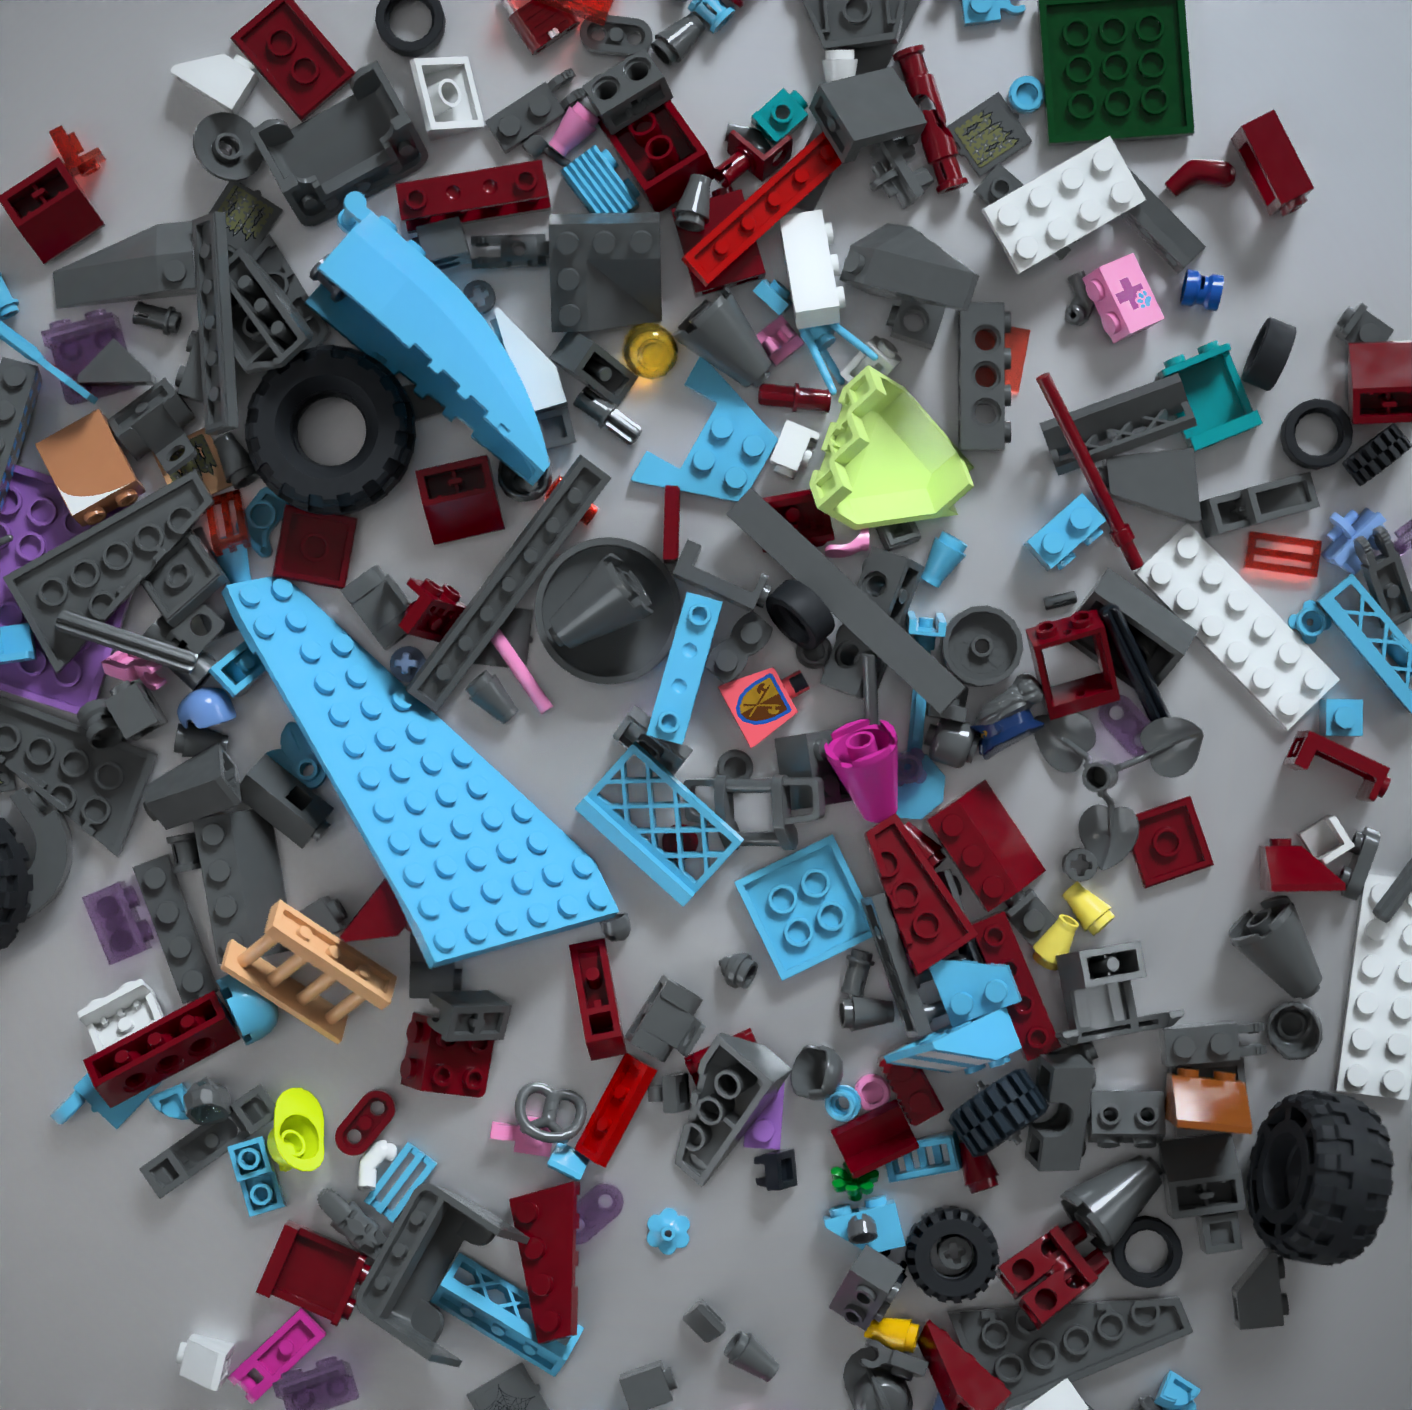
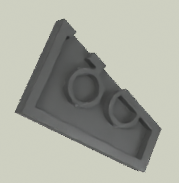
(277, 267)

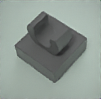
(673, 1093)

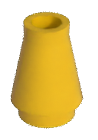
(894, 1333)

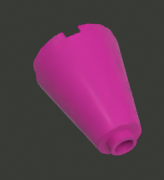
(867, 766)

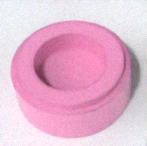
(873, 1091)

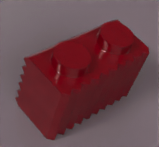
(911, 1090)

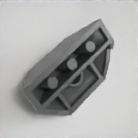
(264, 320)

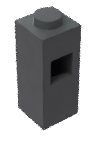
(285, 802)

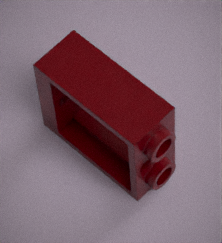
(1272, 164)
(1082, 692)

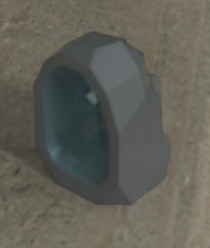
(207, 1103)

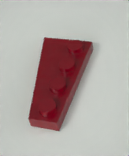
(919, 900)

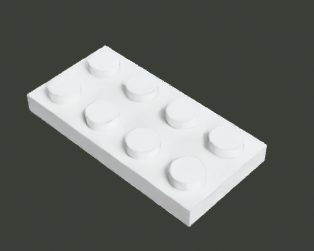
(1063, 204)

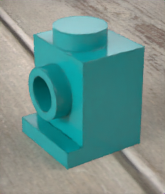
(774, 128)

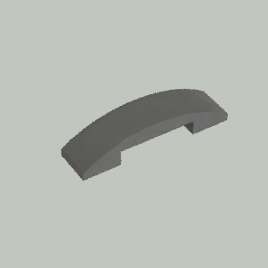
(208, 1142)

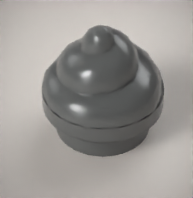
(738, 970)

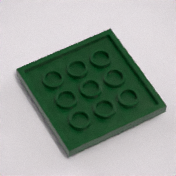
(1115, 70)

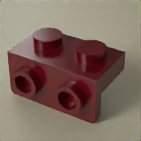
(804, 516)

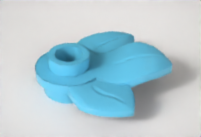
(297, 755)

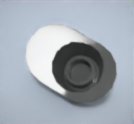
(876, 1386)

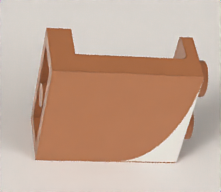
(90, 469)

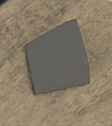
(704, 1321)

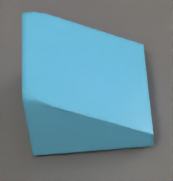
(568, 1161)

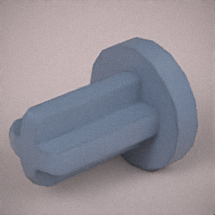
(406, 663)

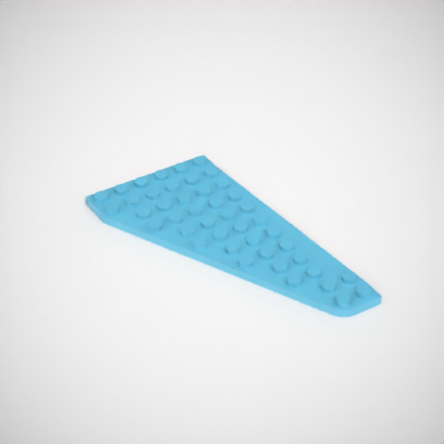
(445, 827)

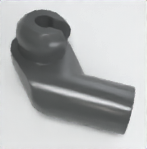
(1081, 305)

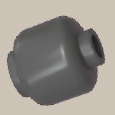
(951, 742)

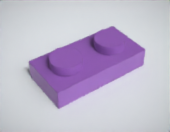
(766, 1129)

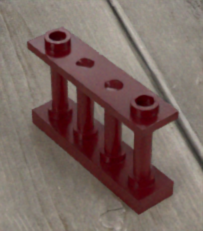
(475, 195)

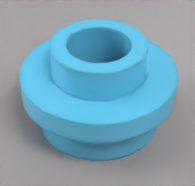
(839, 1113)

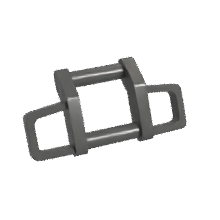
(779, 787)

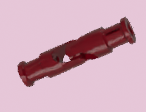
(936, 137)

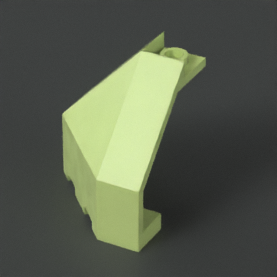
(887, 459)

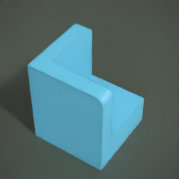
(17, 644)

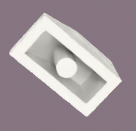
(219, 79)
(205, 1360)

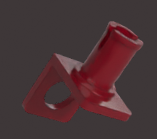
(748, 158)

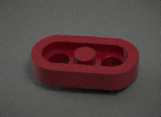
(366, 1122)

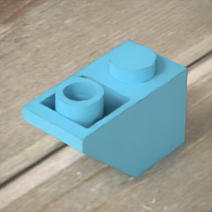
(884, 1214)

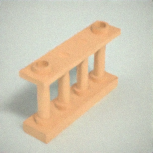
(324, 951)

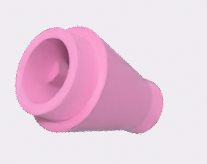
(574, 128)

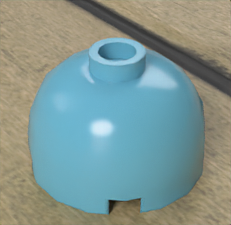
(248, 1009)

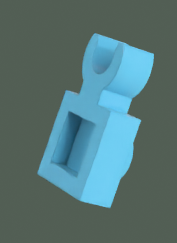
(987, 11)

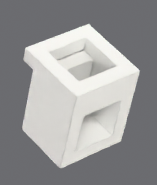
(793, 449)

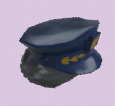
(1009, 716)

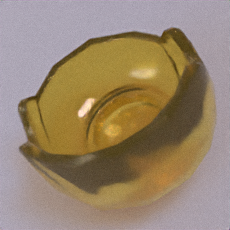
(649, 350)

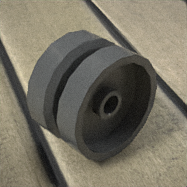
(1002, 653)

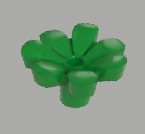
(854, 1187)

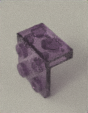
(78, 344)

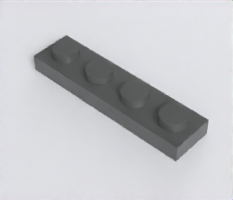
(175, 928)

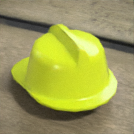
(297, 1131)

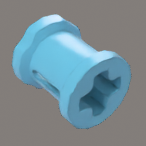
(717, 21)

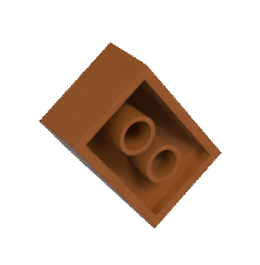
(1207, 1102)

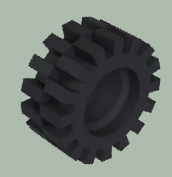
(1377, 454)

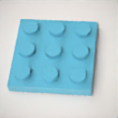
(806, 907)

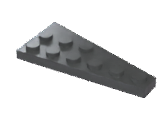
(105, 564)

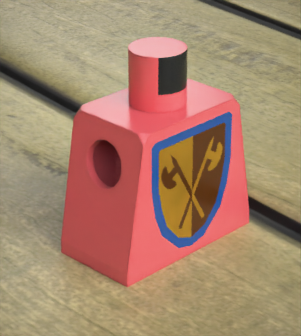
(762, 702)

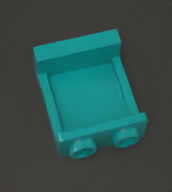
(1213, 395)

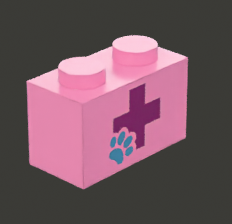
(1123, 298)

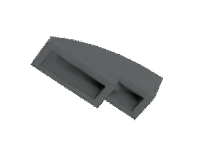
(1258, 504)

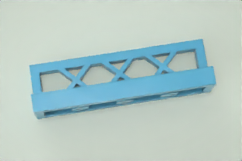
(1364, 645)
(496, 1320)

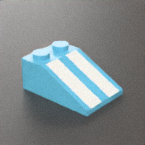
(962, 1046)

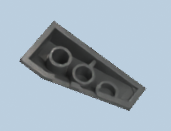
(908, 267)
(730, 1094)

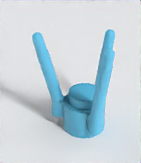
(821, 338)

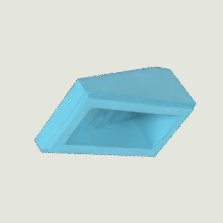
(954, 1164)

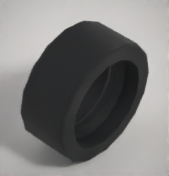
(409, 48)
(1269, 354)
(1343, 426)
(800, 614)
(1169, 1268)

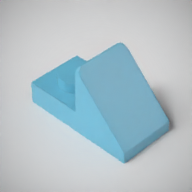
(238, 670)

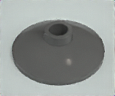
(233, 135)

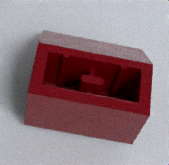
(51, 210)
(1380, 382)
(460, 499)

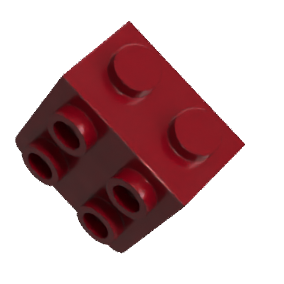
(442, 1065)

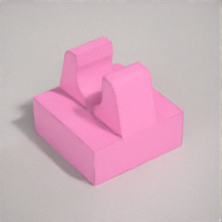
(779, 340)

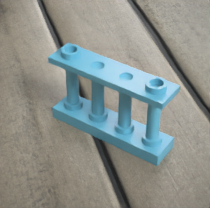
(684, 668)

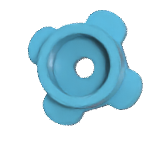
(1309, 611)

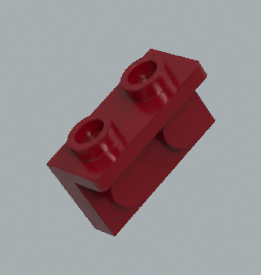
(433, 611)

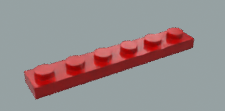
(762, 210)

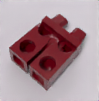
(1061, 1263)

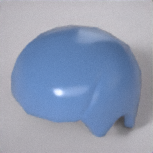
(206, 708)

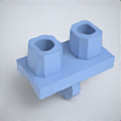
(1346, 529)

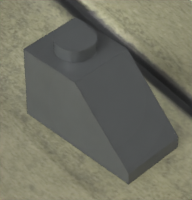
(593, 367)

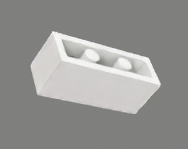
(811, 269)

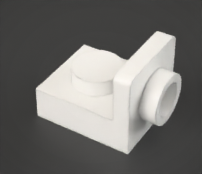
(886, 361)

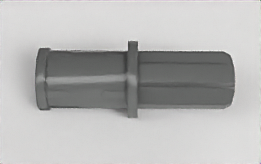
(607, 416)

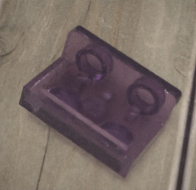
(118, 922)
(318, 1388)

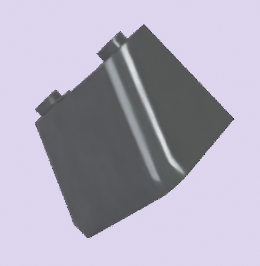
(345, 149)

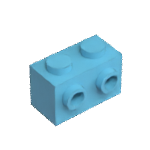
(1064, 532)

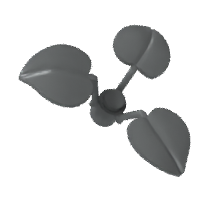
(1111, 831)

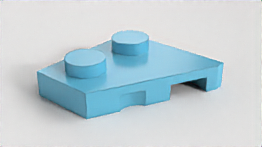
(973, 988)

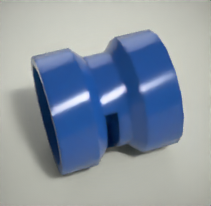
(1201, 290)

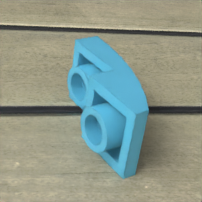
(256, 1176)

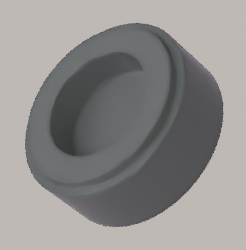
(735, 764)

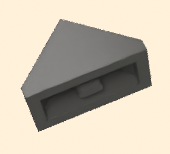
(115, 368)

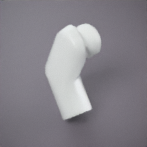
(370, 1161)

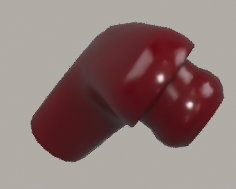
(1201, 172)

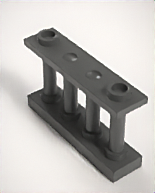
(892, 952)

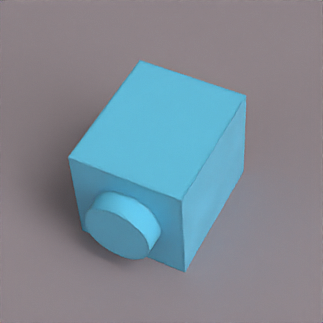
(1341, 717)

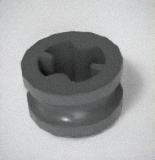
(489, 300)

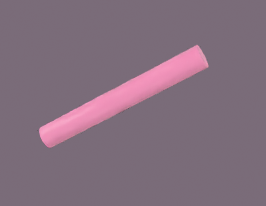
(521, 672)

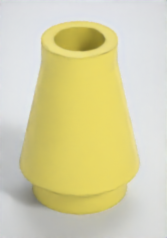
(1089, 909)
(1055, 942)

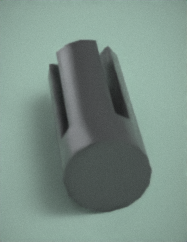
(1060, 600)

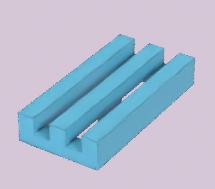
(381, 1207)

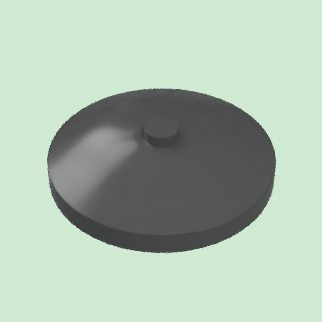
(624, 652)

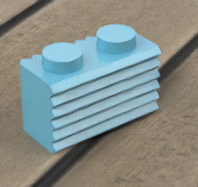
(598, 185)

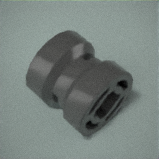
(99, 724)

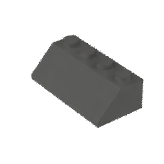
(239, 876)

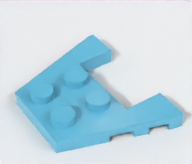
(725, 453)

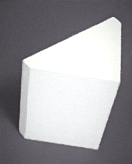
(447, 95)

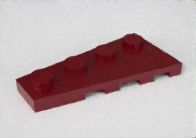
(550, 1257)

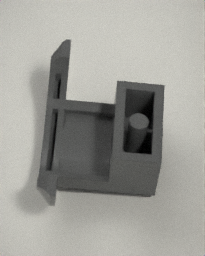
(1101, 994)

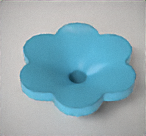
(666, 1221)

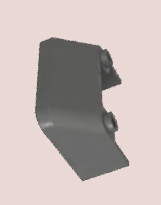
(415, 1262)

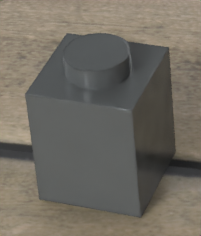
(648, 1386)

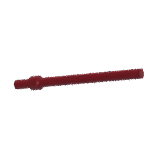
(1120, 533)

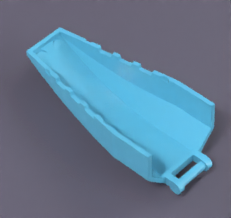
(429, 333)

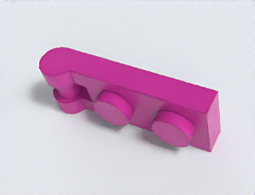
(278, 1354)

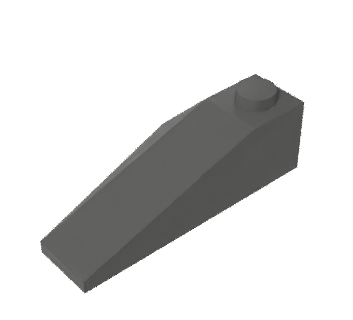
(137, 268)

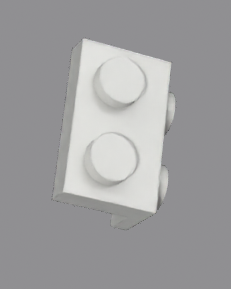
(120, 1013)

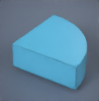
(171, 1102)
(1176, 1392)

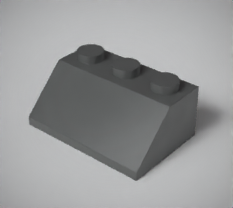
(1157, 631)

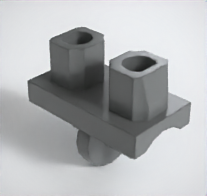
(896, 175)

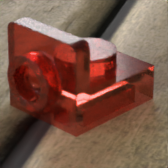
(71, 147)

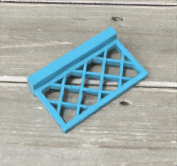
(635, 842)

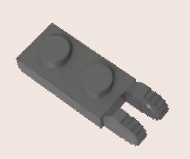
(533, 112)
(1385, 576)

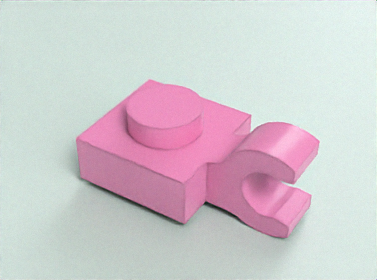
(129, 667)
(523, 1142)

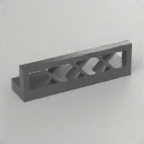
(1163, 230)
(1118, 417)

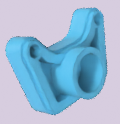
(262, 518)

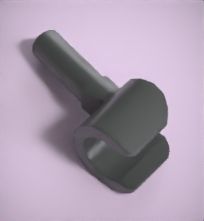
(536, 145)

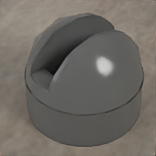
(617, 927)
(862, 1230)

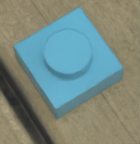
(774, 295)

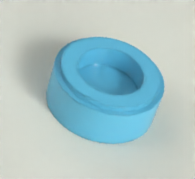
(1026, 95)
(67, 1107)

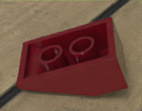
(660, 155)

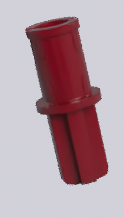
(794, 397)

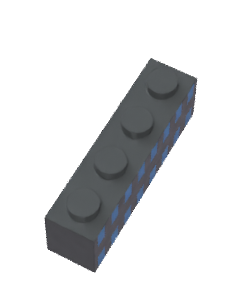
(18, 395)

